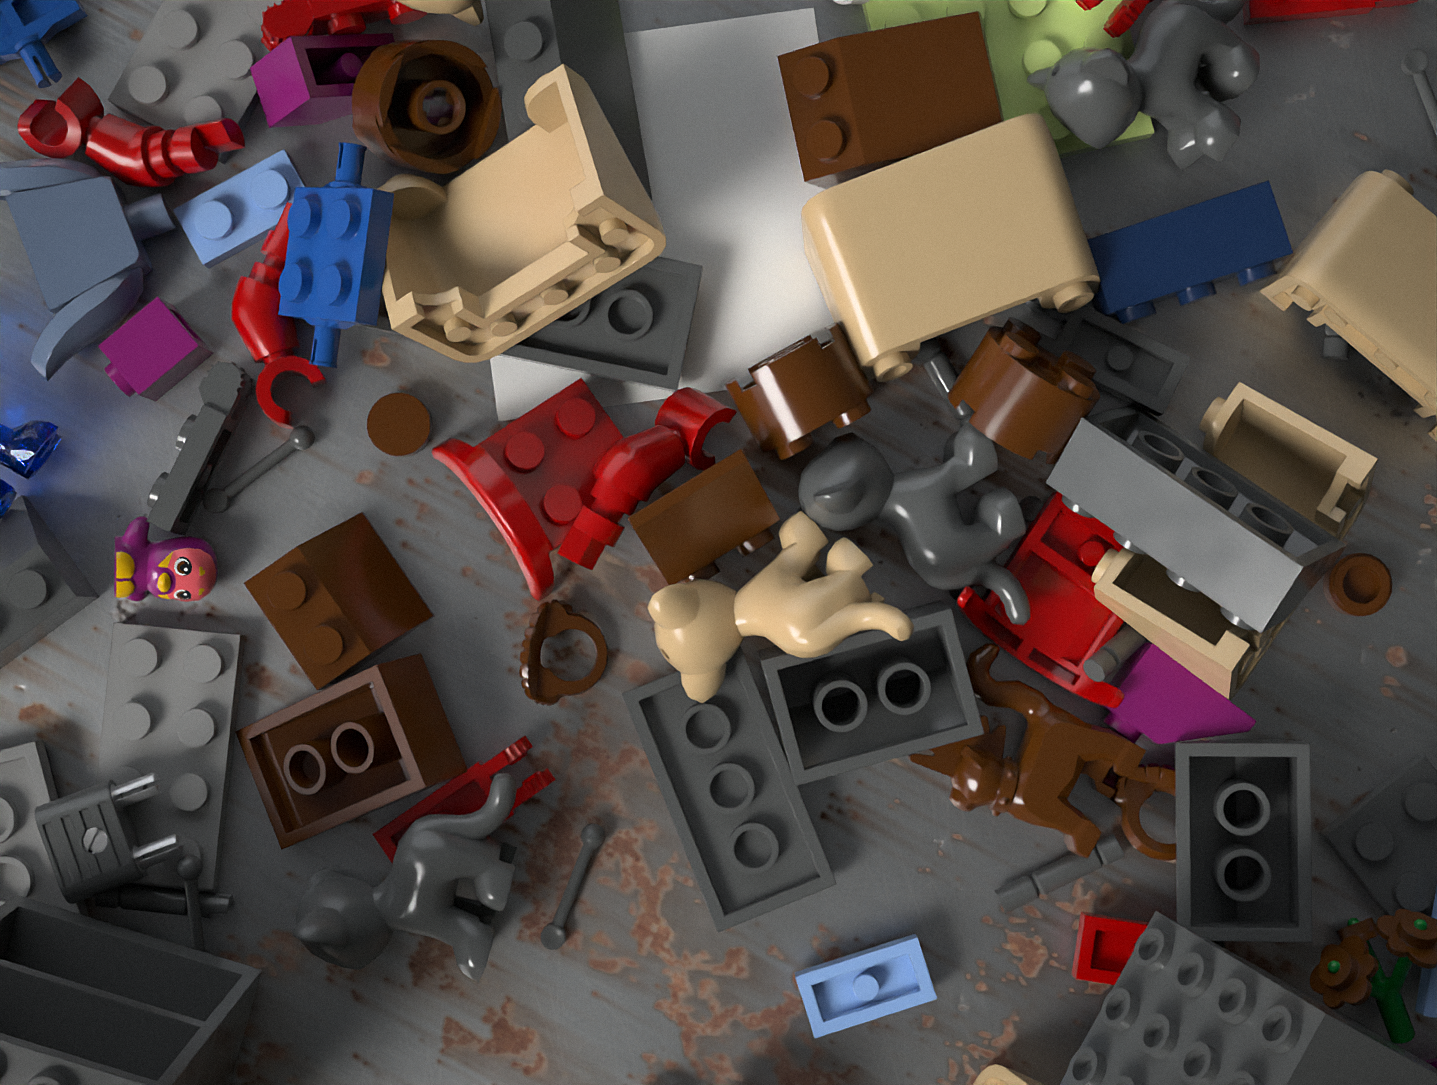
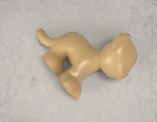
(786, 602)

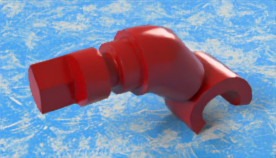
(123, 148)
(266, 334)
(641, 464)

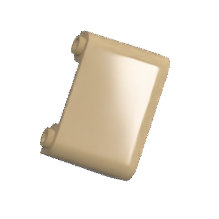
(518, 231)
(948, 242)
(1373, 281)
(1288, 459)

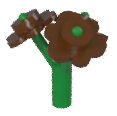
(1347, 967)

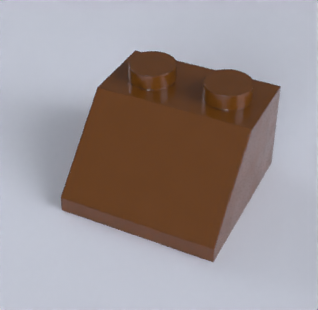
(706, 520)
(339, 600)

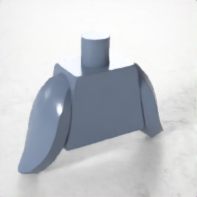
(81, 248)

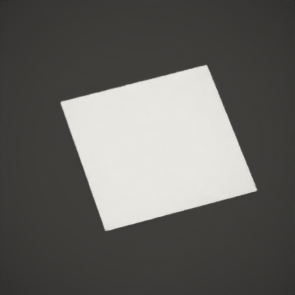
(726, 197)

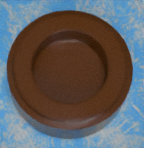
(400, 425)
(1357, 584)

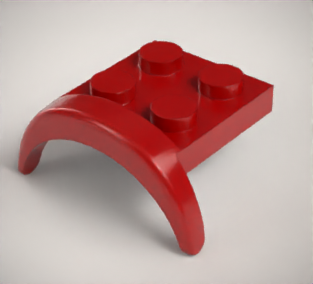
(537, 475)
(1066, 619)

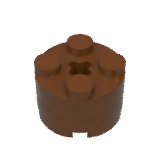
(391, 112)
(801, 392)
(1025, 392)

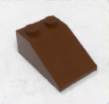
(888, 95)
(351, 749)

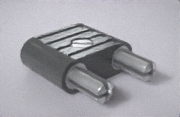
(95, 841)

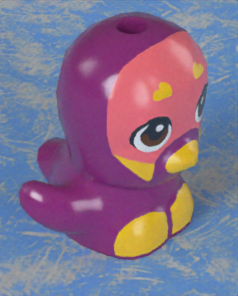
(168, 568)

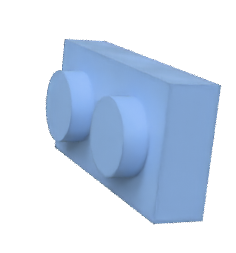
(239, 209)
(865, 985)

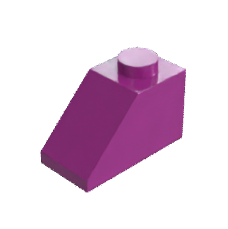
(312, 77)
(1169, 702)

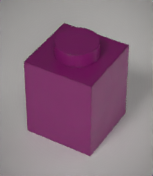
(153, 351)

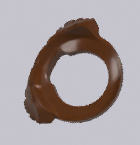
(540, 682)
(1131, 794)

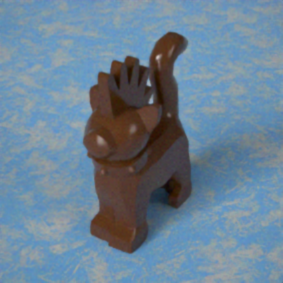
(1046, 764)

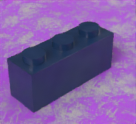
(1189, 253)

